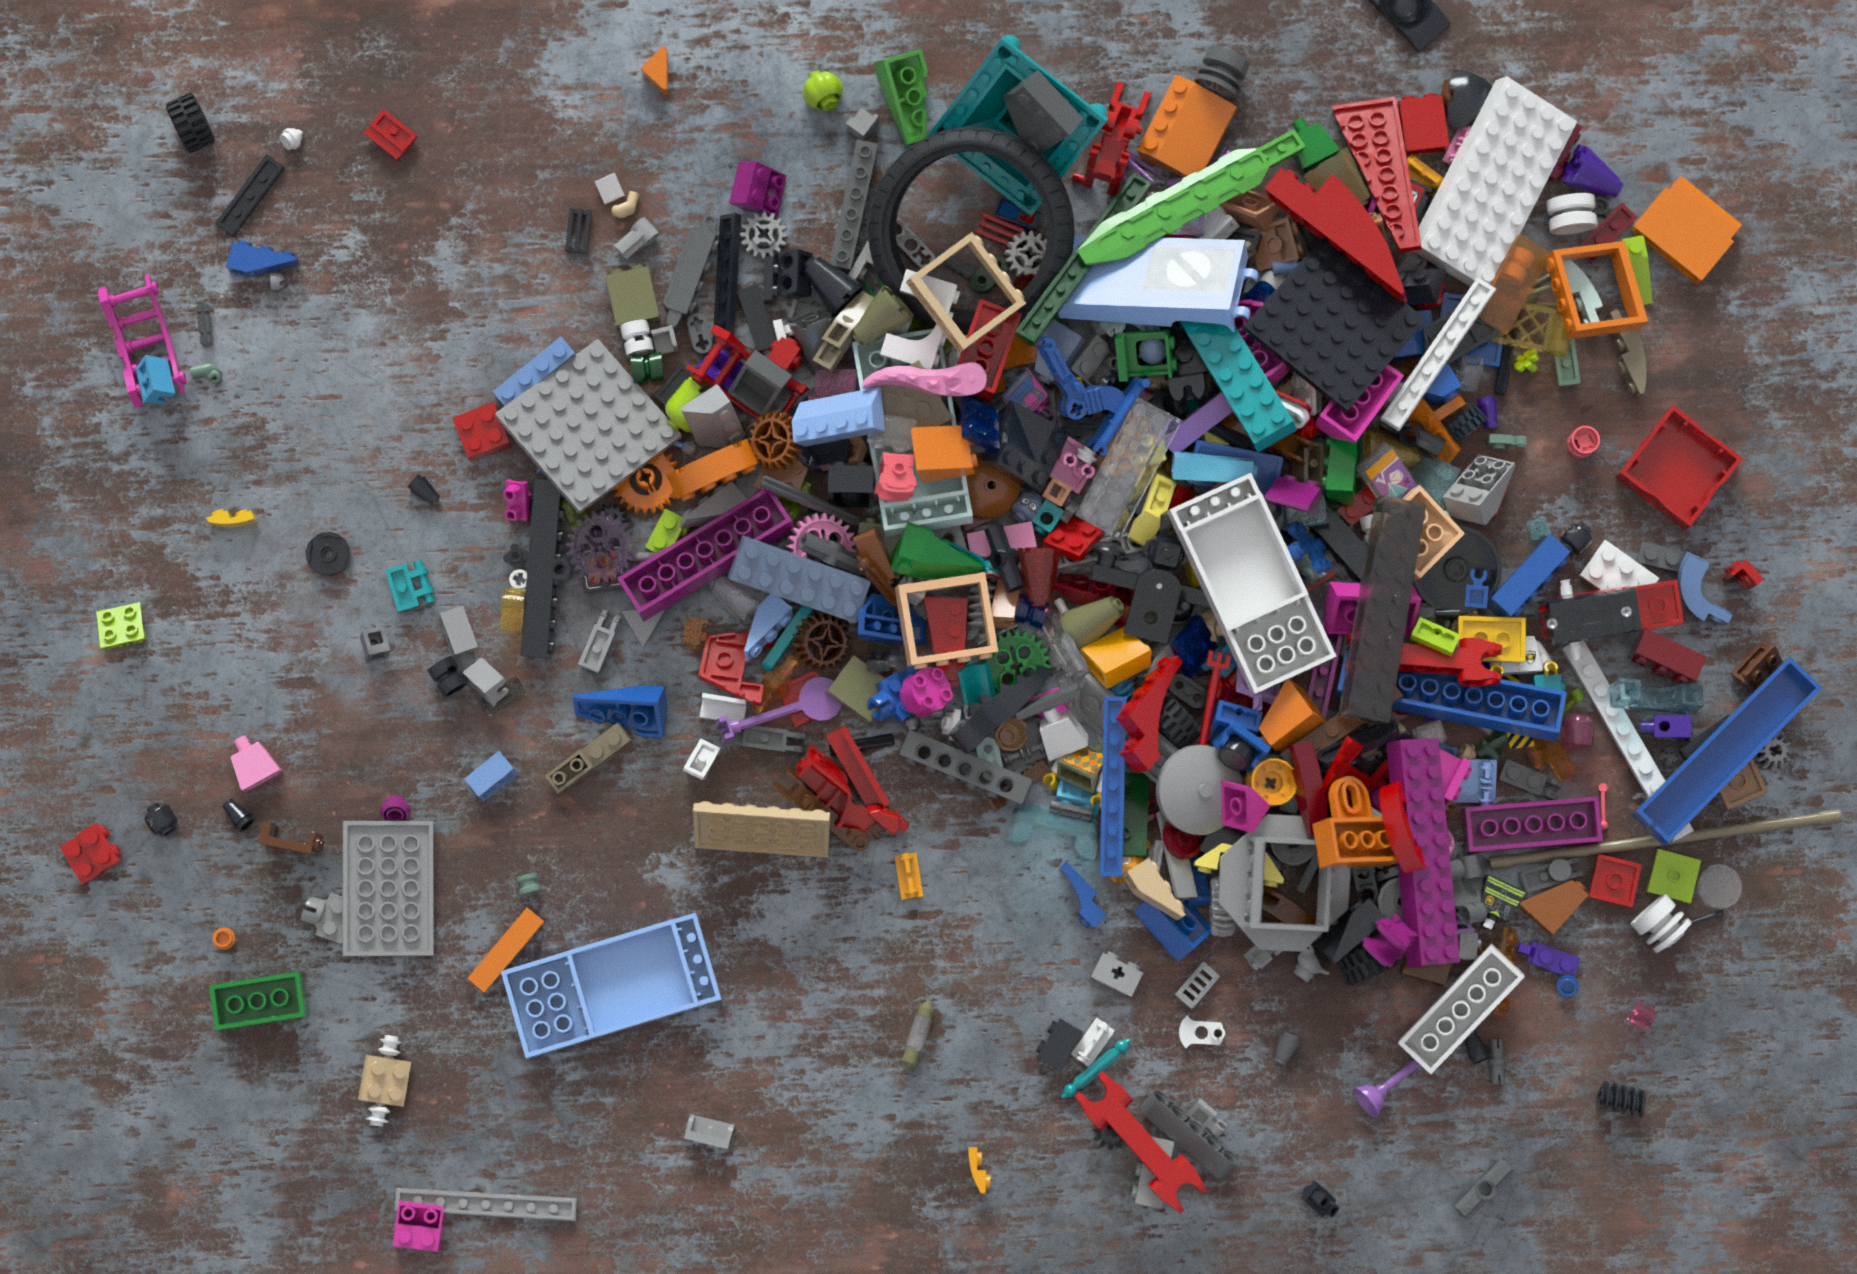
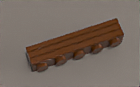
(1035, 773)

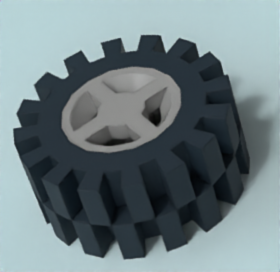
(1466, 424)

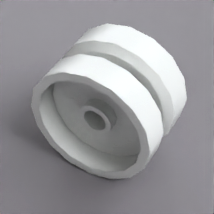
(1572, 214)

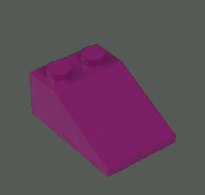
(1294, 494)

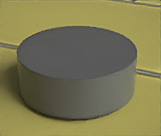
(1559, 870)

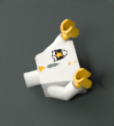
(1535, 660)

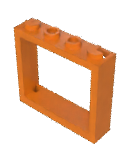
(1626, 281)

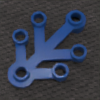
(1306, 545)

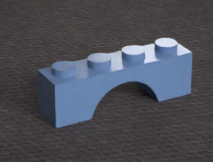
(534, 371)

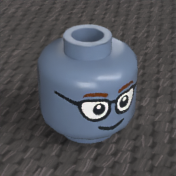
(1026, 506)

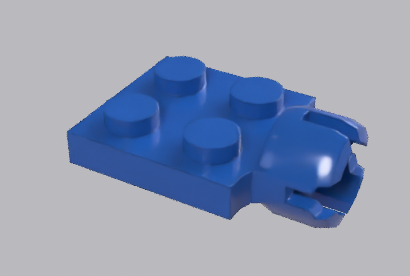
(888, 697)

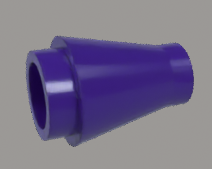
(1489, 408)

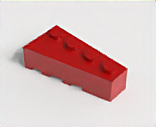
(947, 631)

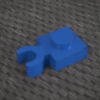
(1476, 594)

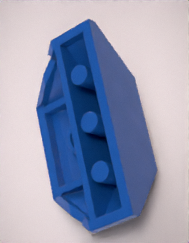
(881, 624)

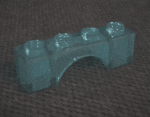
(1634, 695)

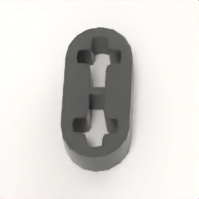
(704, 332)

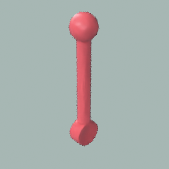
(1602, 788)

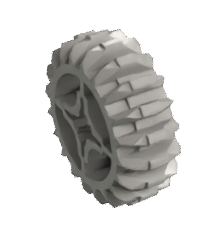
(1220, 922)

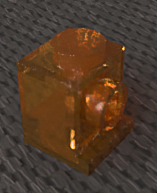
(694, 633)

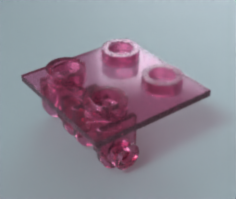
(834, 383)

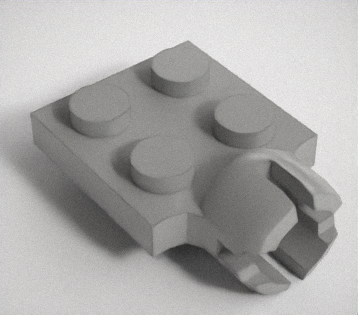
(327, 917)

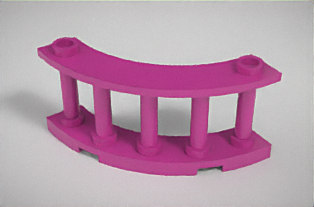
(124, 348)

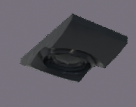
(1414, 19)

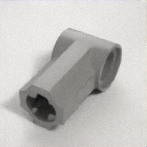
(641, 235)

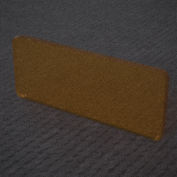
(1514, 283)

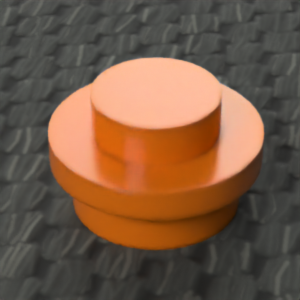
(224, 938)

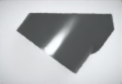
(1467, 881)

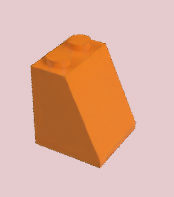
(942, 453)
(1290, 717)

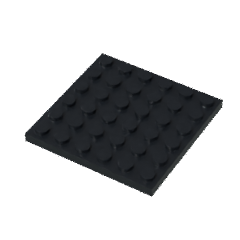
(1333, 325)

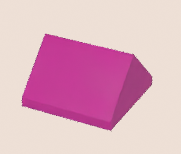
(1241, 806)

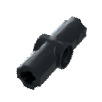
(1424, 439)
(1004, 558)

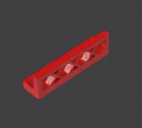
(857, 767)

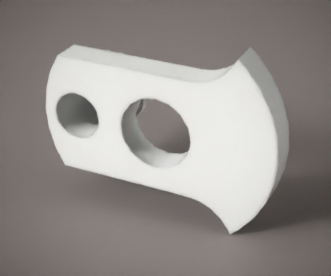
(1187, 1032)

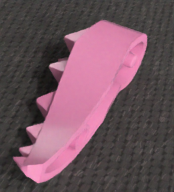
(948, 382)

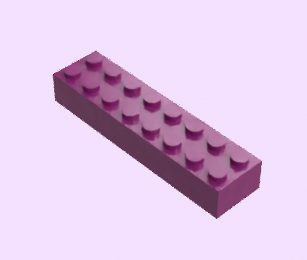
(703, 554)

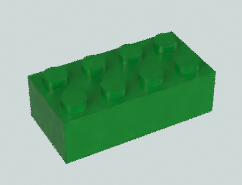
(258, 1001)

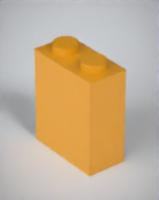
(1116, 657)

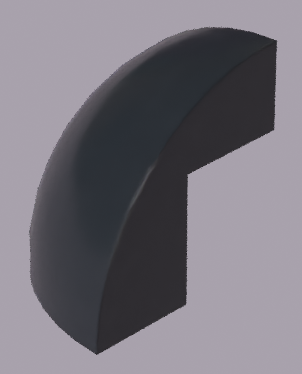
(1467, 98)

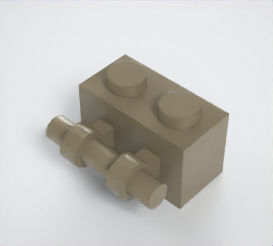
(1314, 466)

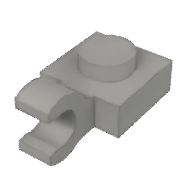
(1204, 1115)

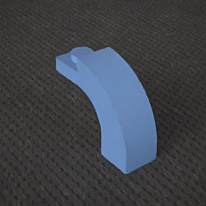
(1689, 583)

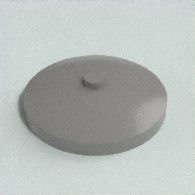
(1191, 789)

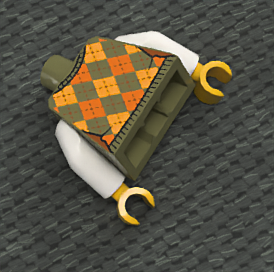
(1081, 769)

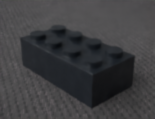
(851, 484)

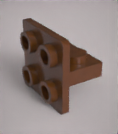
(1757, 666)

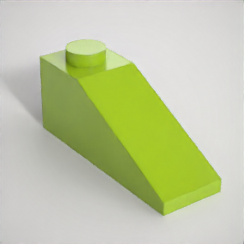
(1640, 264)

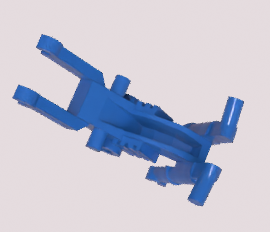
(1092, 398)

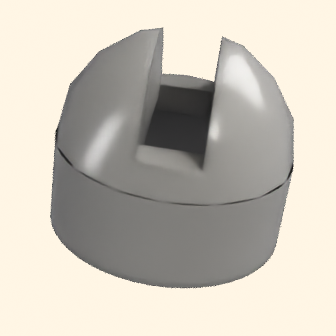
(276, 281)

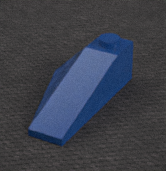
(635, 708)

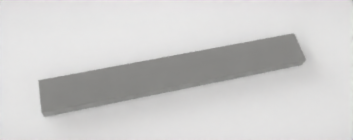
(493, 1204)

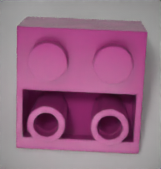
(419, 1226)

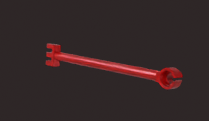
(1212, 692)

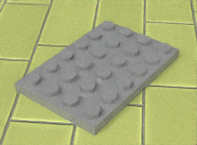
(387, 888)

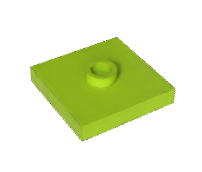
(1673, 876)

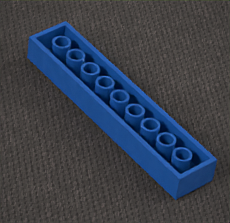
(1499, 707)

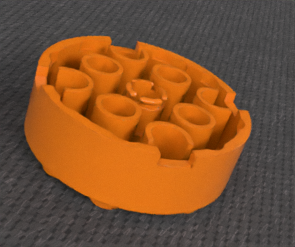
(711, 469)

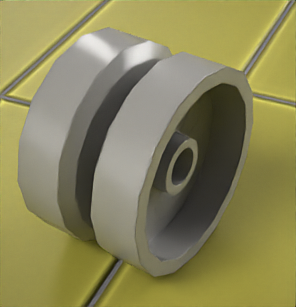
(1387, 898)

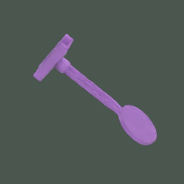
(812, 701)

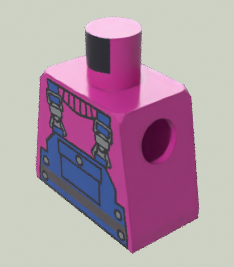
(1029, 394)

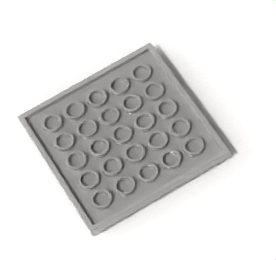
(588, 426)

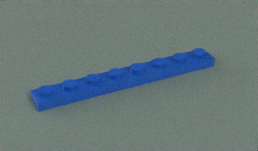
(1112, 789)

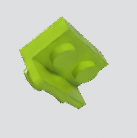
(666, 532)

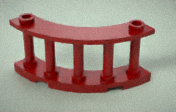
(727, 339)

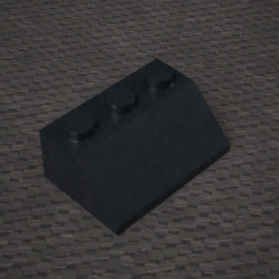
(1422, 285)

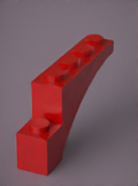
(1142, 716)

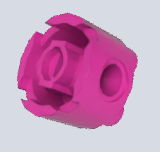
(925, 692)

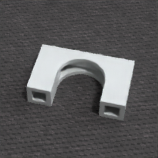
(926, 349)

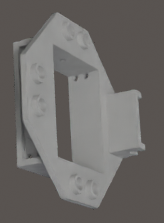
(1242, 887)

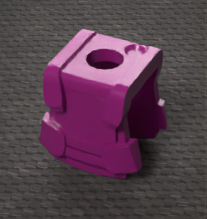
(1391, 942)

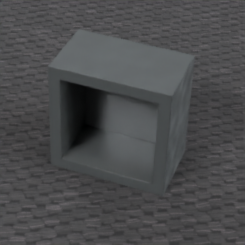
(759, 383)

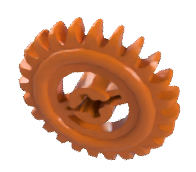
(656, 498)

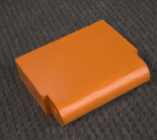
(1687, 229)

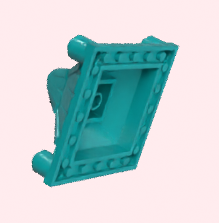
(984, 106)

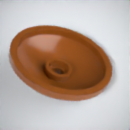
(994, 501)

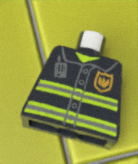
(1500, 900)

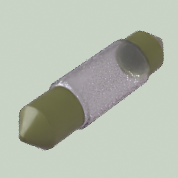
(918, 1034)

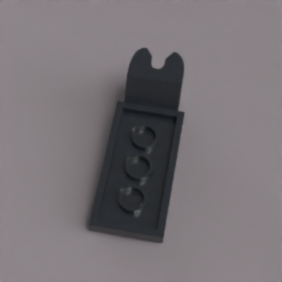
(1189, 379)

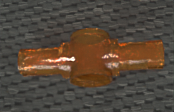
(776, 683)

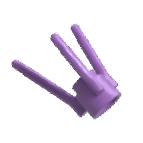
(1132, 163)

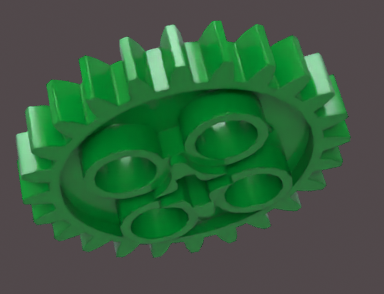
(1034, 658)

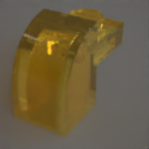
(512, 609)

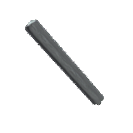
(809, 500)

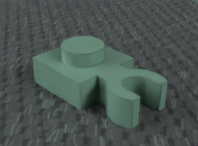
(1499, 441)

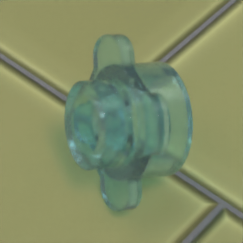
(1542, 523)

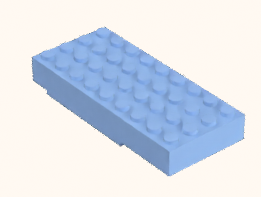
(611, 985)

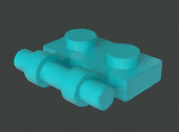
(403, 589)

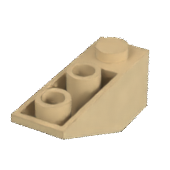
(1149, 886)

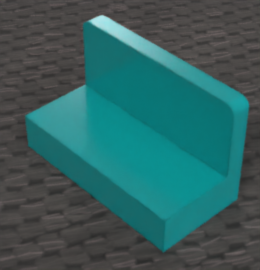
(974, 680)

